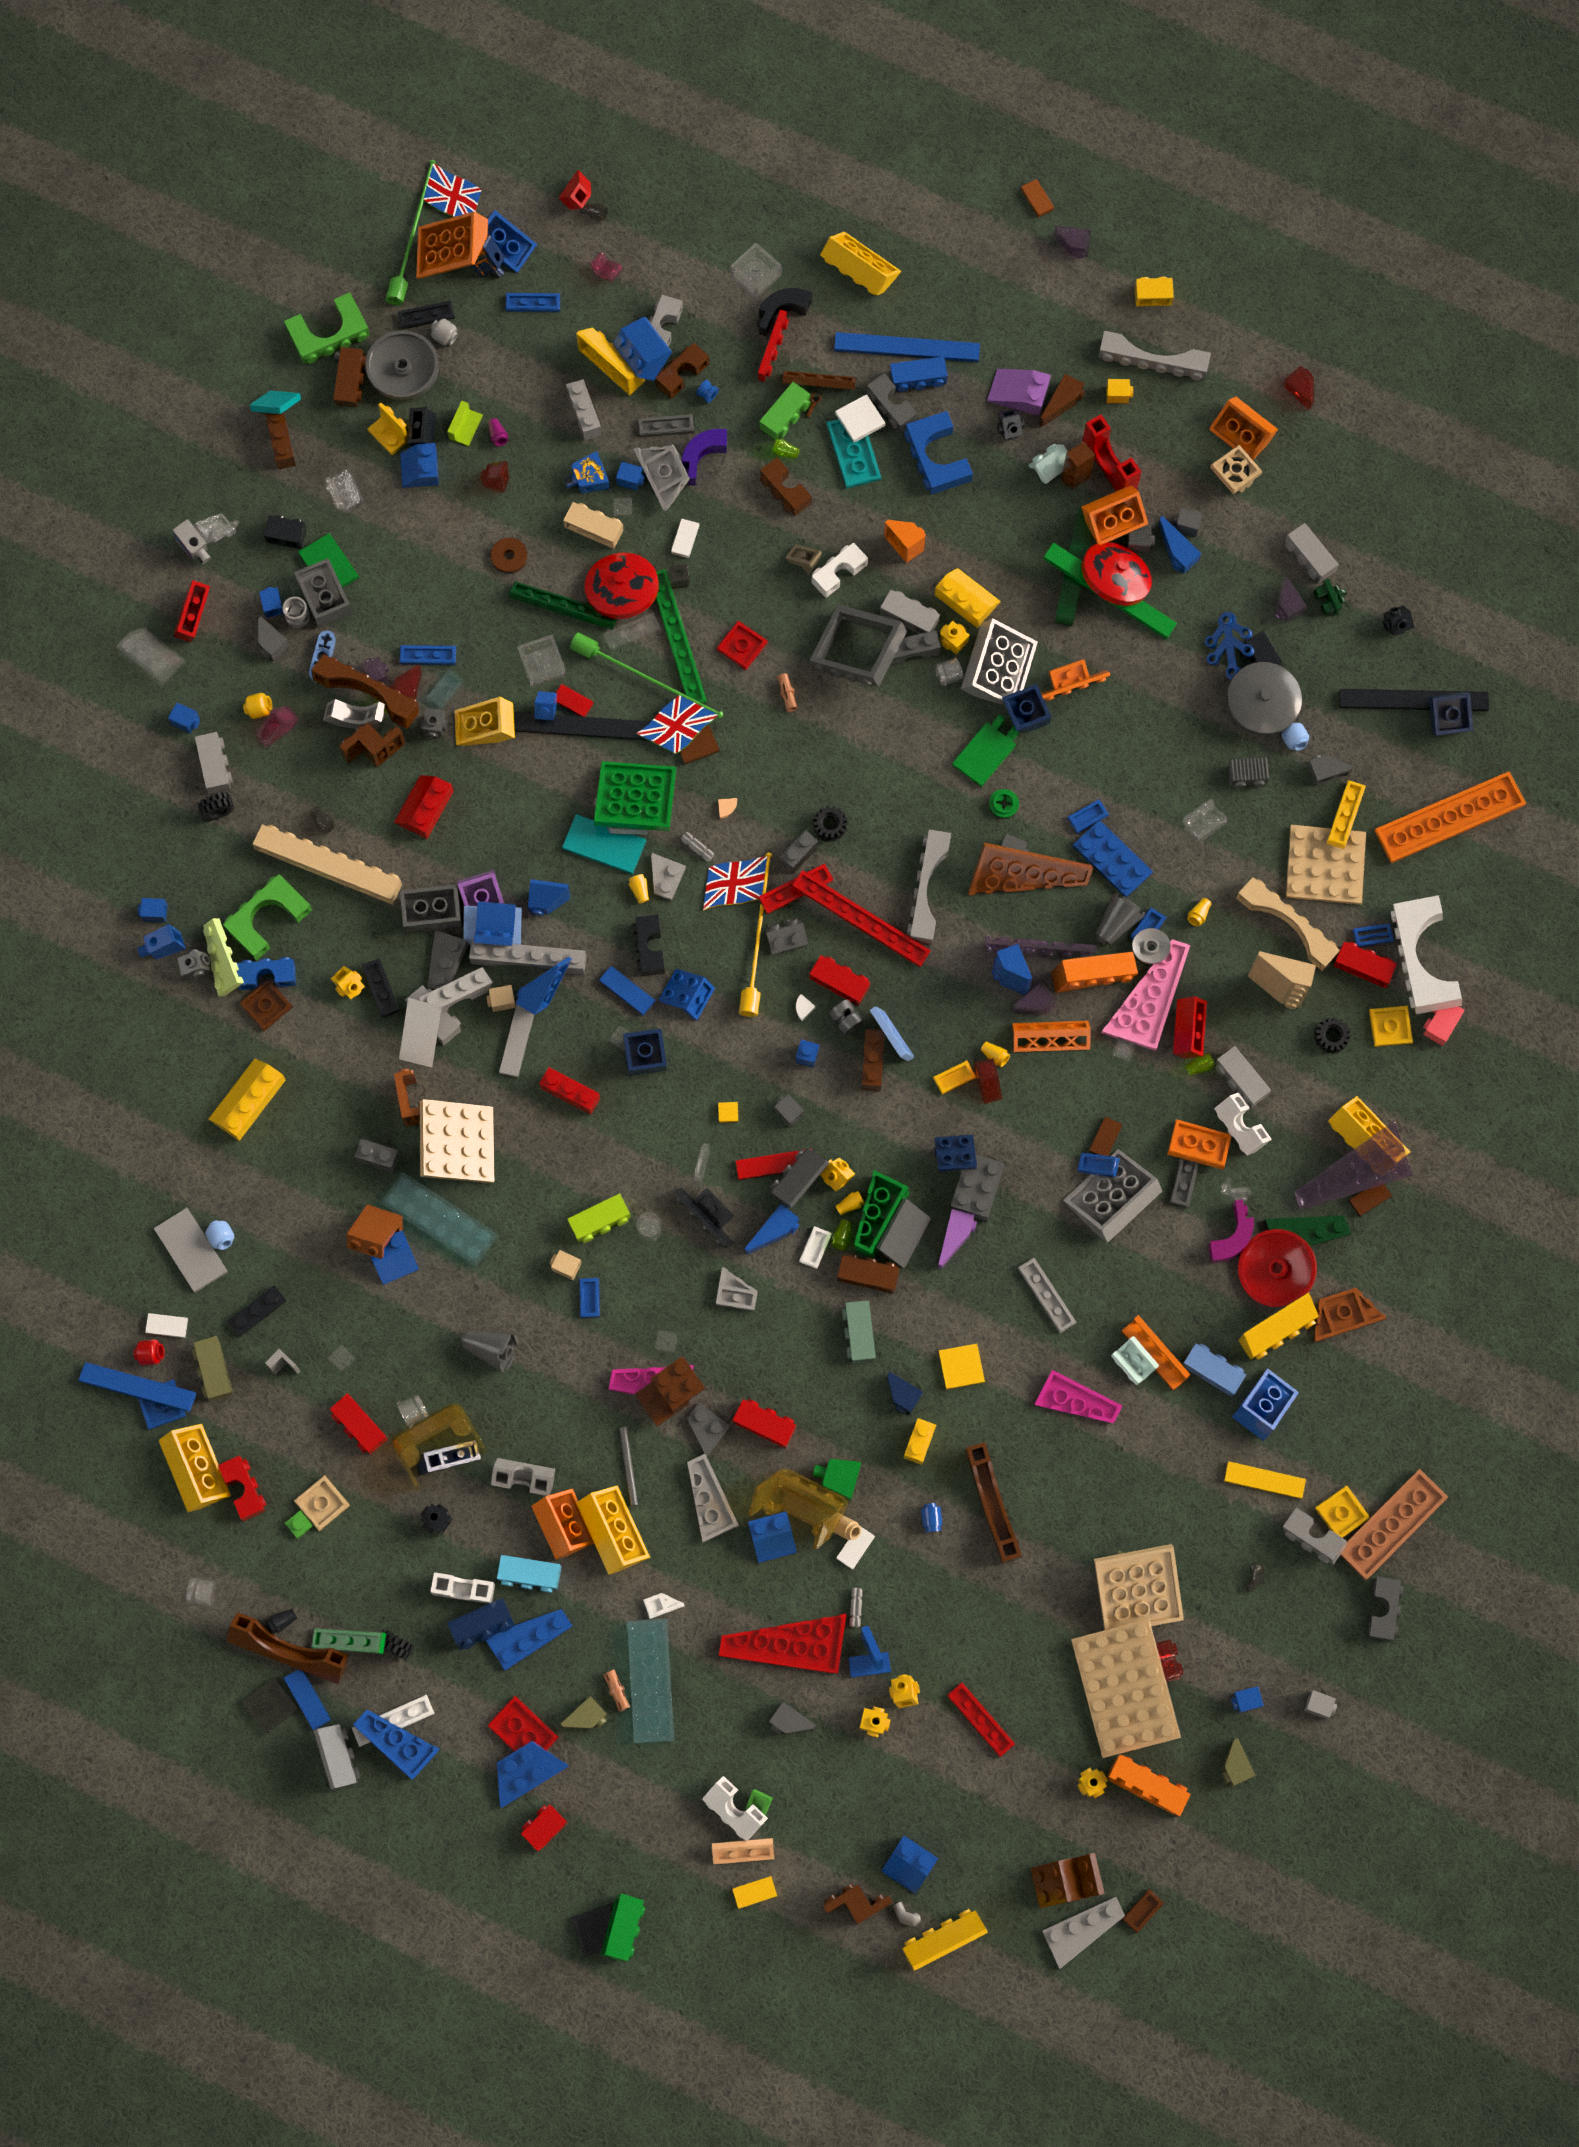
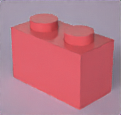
(1442, 1024)

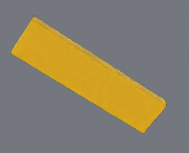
(1346, 814)
(1264, 1480)

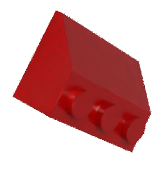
(424, 805)

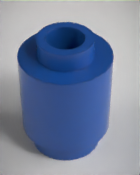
(931, 1517)

